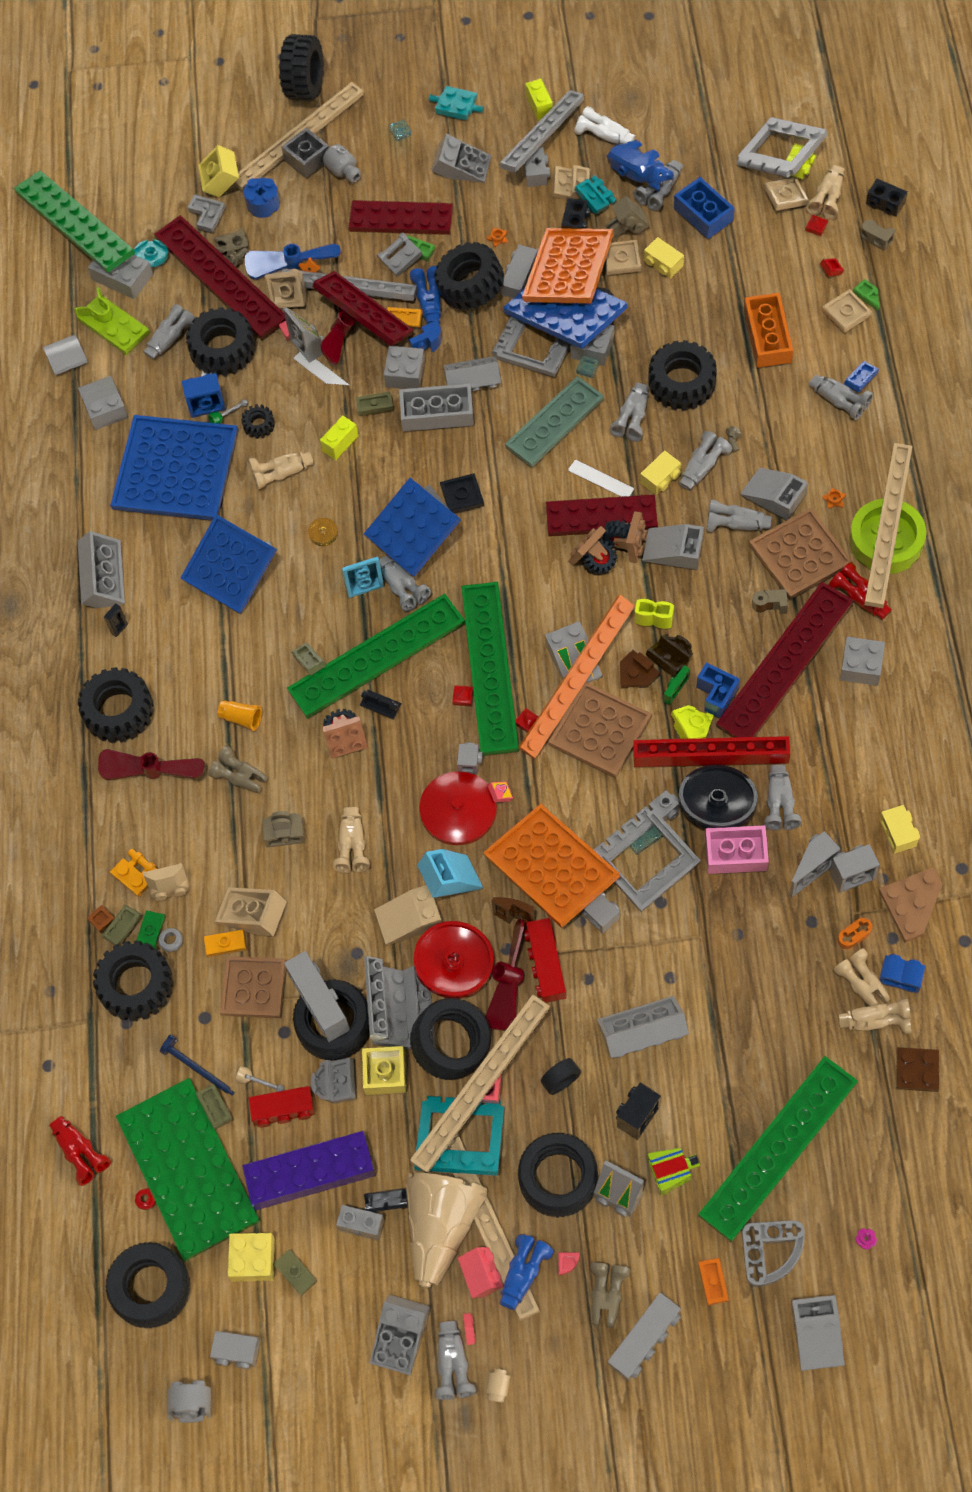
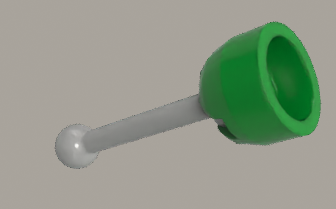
(217, 417)

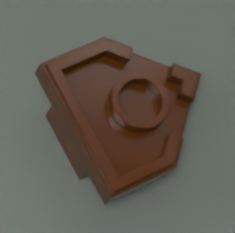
(637, 671)

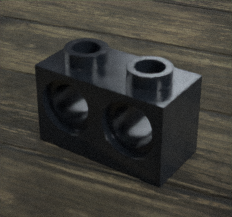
(886, 197)
(575, 214)

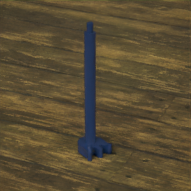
(168, 1047)

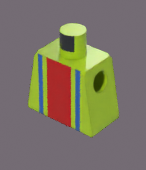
(671, 1168)

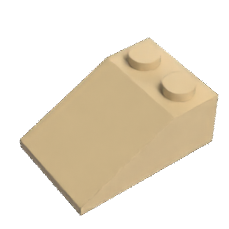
(251, 910)
(407, 915)

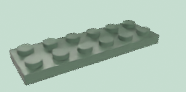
(554, 421)

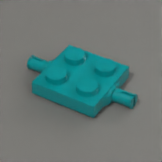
(456, 103)

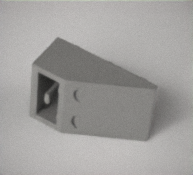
(460, 160)
(776, 491)
(674, 545)
(817, 1332)
(399, 1334)

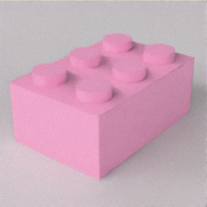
(736, 849)

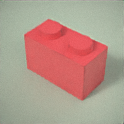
(480, 1272)

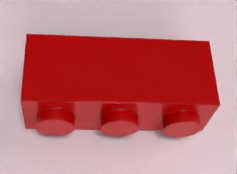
(281, 1106)

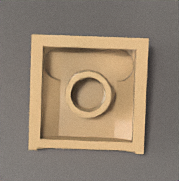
(287, 288)
(167, 882)

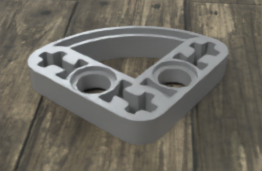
(763, 1238)

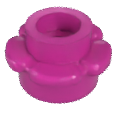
(862, 1242)

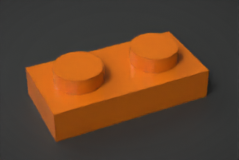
(713, 1281)

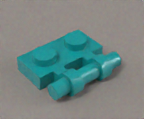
(590, 192)

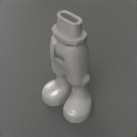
(655, 201)
(167, 332)
(839, 394)
(635, 407)
(701, 462)
(739, 517)
(399, 580)
(780, 795)
(452, 1358)

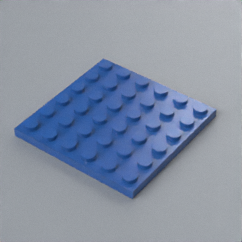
(174, 467)

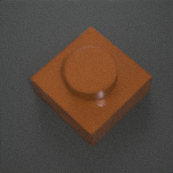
(100, 919)

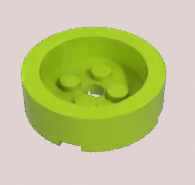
(909, 537)

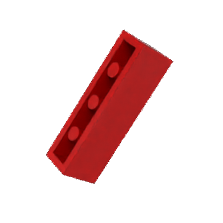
(546, 960)

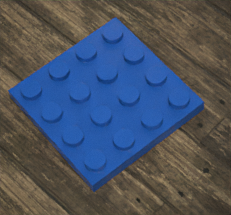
(412, 527)
(228, 563)

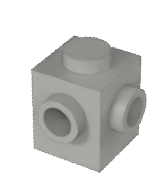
(469, 758)
(666, 806)

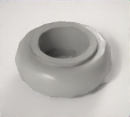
(170, 932)

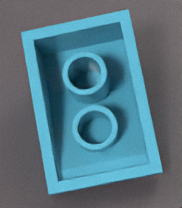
(362, 577)

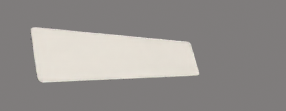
(320, 370)
(600, 479)

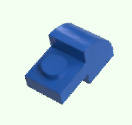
(429, 338)

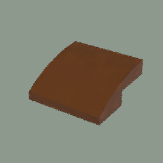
(509, 908)

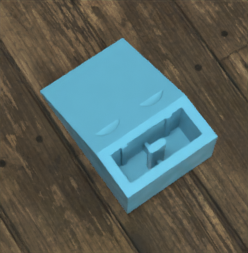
(448, 873)

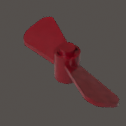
(333, 342)
(119, 765)
(504, 1001)

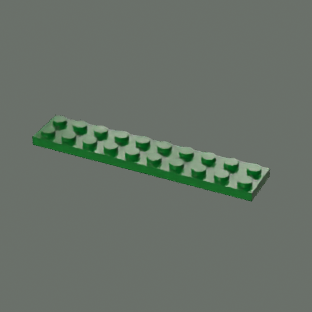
(74, 221)
(376, 655)
(489, 669)
(777, 1149)

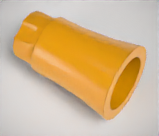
(240, 714)

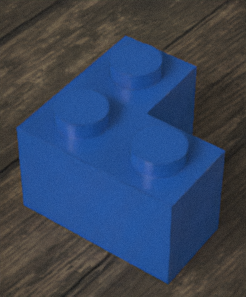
(720, 686)

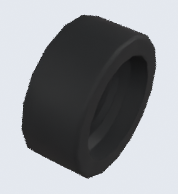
(560, 1076)

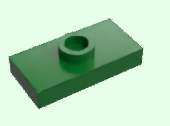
(676, 684)
(151, 928)

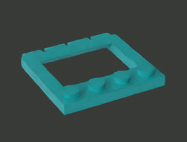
(464, 1161)

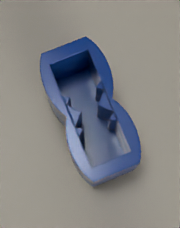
(902, 973)

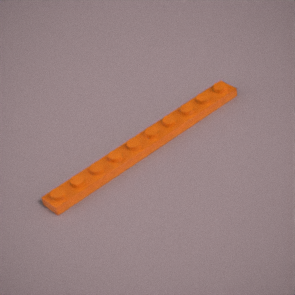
(576, 677)

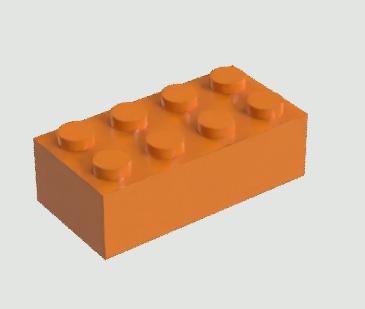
(768, 330)

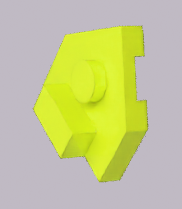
(691, 722)

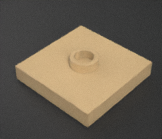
(786, 193)
(623, 258)
(847, 311)

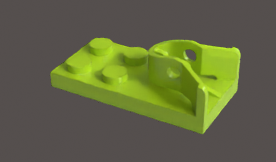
(112, 323)

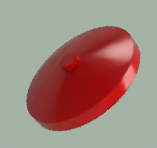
(457, 808)
(453, 959)

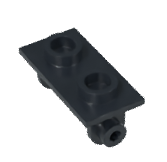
(380, 704)
(386, 1200)

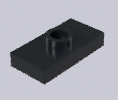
(115, 620)

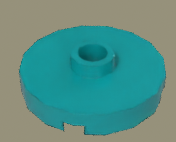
(153, 251)

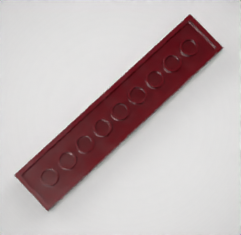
(220, 276)
(785, 662)

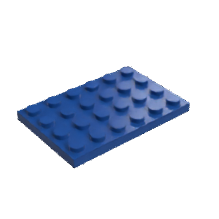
(568, 321)

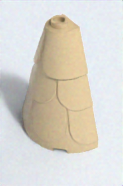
(438, 1221)

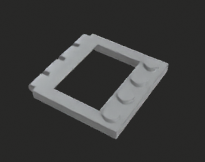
(781, 167)
(508, 340)
(663, 879)

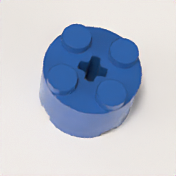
(261, 197)

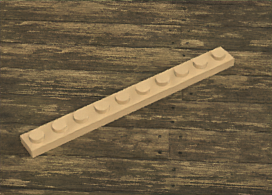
(314, 123)
(888, 525)
(479, 1084)
(494, 1238)

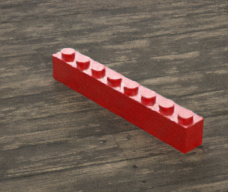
(711, 751)

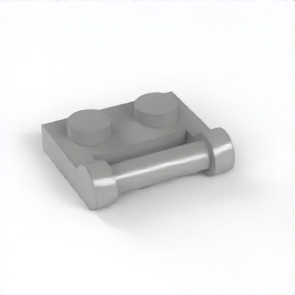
(403, 258)

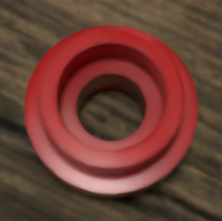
(144, 1205)

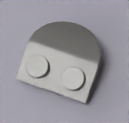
(334, 1080)

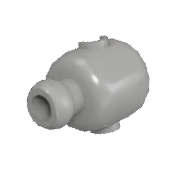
(341, 163)

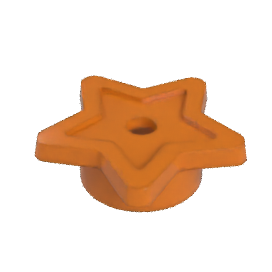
(497, 233)
(309, 264)
(834, 494)

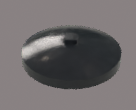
(718, 797)

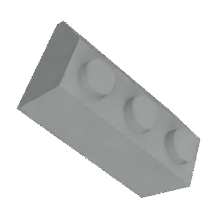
(473, 372)

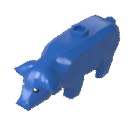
(638, 165)

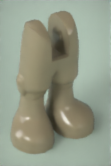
(239, 778)
(607, 1300)

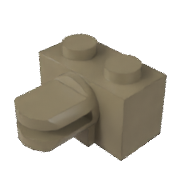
(628, 216)
(283, 829)

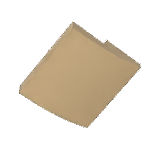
(566, 179)

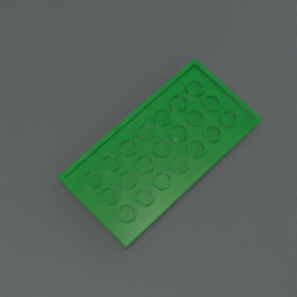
(187, 1169)

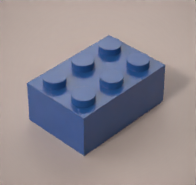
(704, 207)

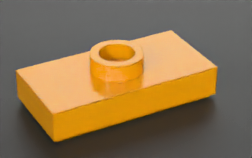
(411, 317)
(225, 943)

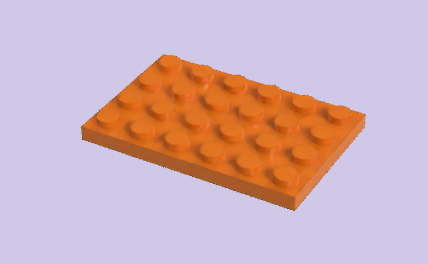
(568, 265)
(551, 865)

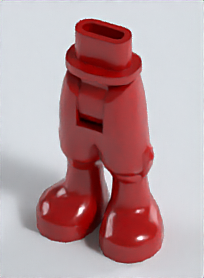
(857, 593)
(72, 1145)

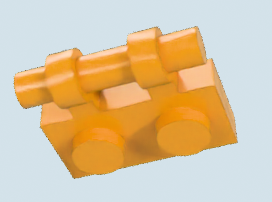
(129, 876)

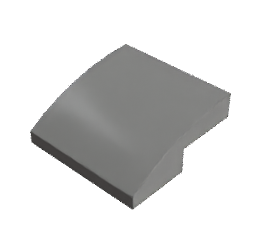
(65, 354)

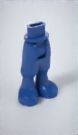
(428, 300)
(520, 1274)

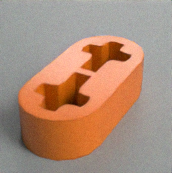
(857, 937)

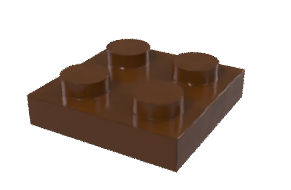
(917, 1069)

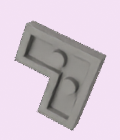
(210, 212)

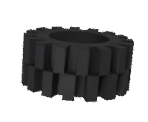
(254, 413)

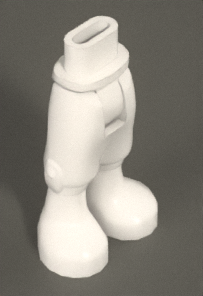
(603, 129)

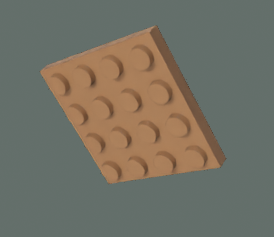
(800, 553)
(600, 729)

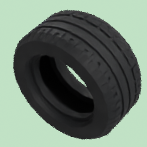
(471, 1020)
(343, 1045)
(551, 1145)

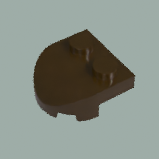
(671, 653)

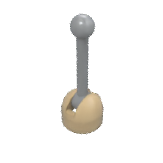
(245, 1075)

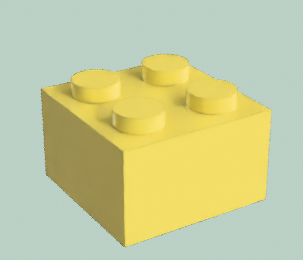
(218, 171)
(384, 1070)
(251, 1257)

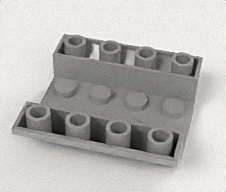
(393, 1003)

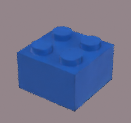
(203, 395)

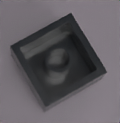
(638, 1110)

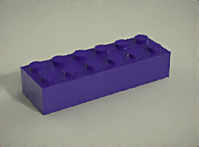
(308, 1170)

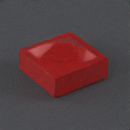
(816, 225)
(832, 267)
(462, 695)
(526, 720)

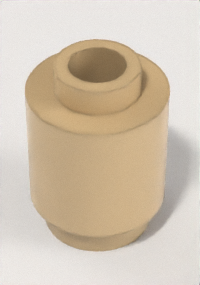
(498, 1385)

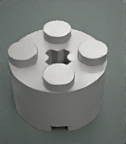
(188, 1401)

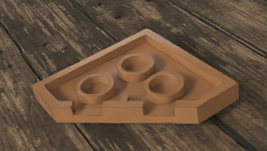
(912, 902)

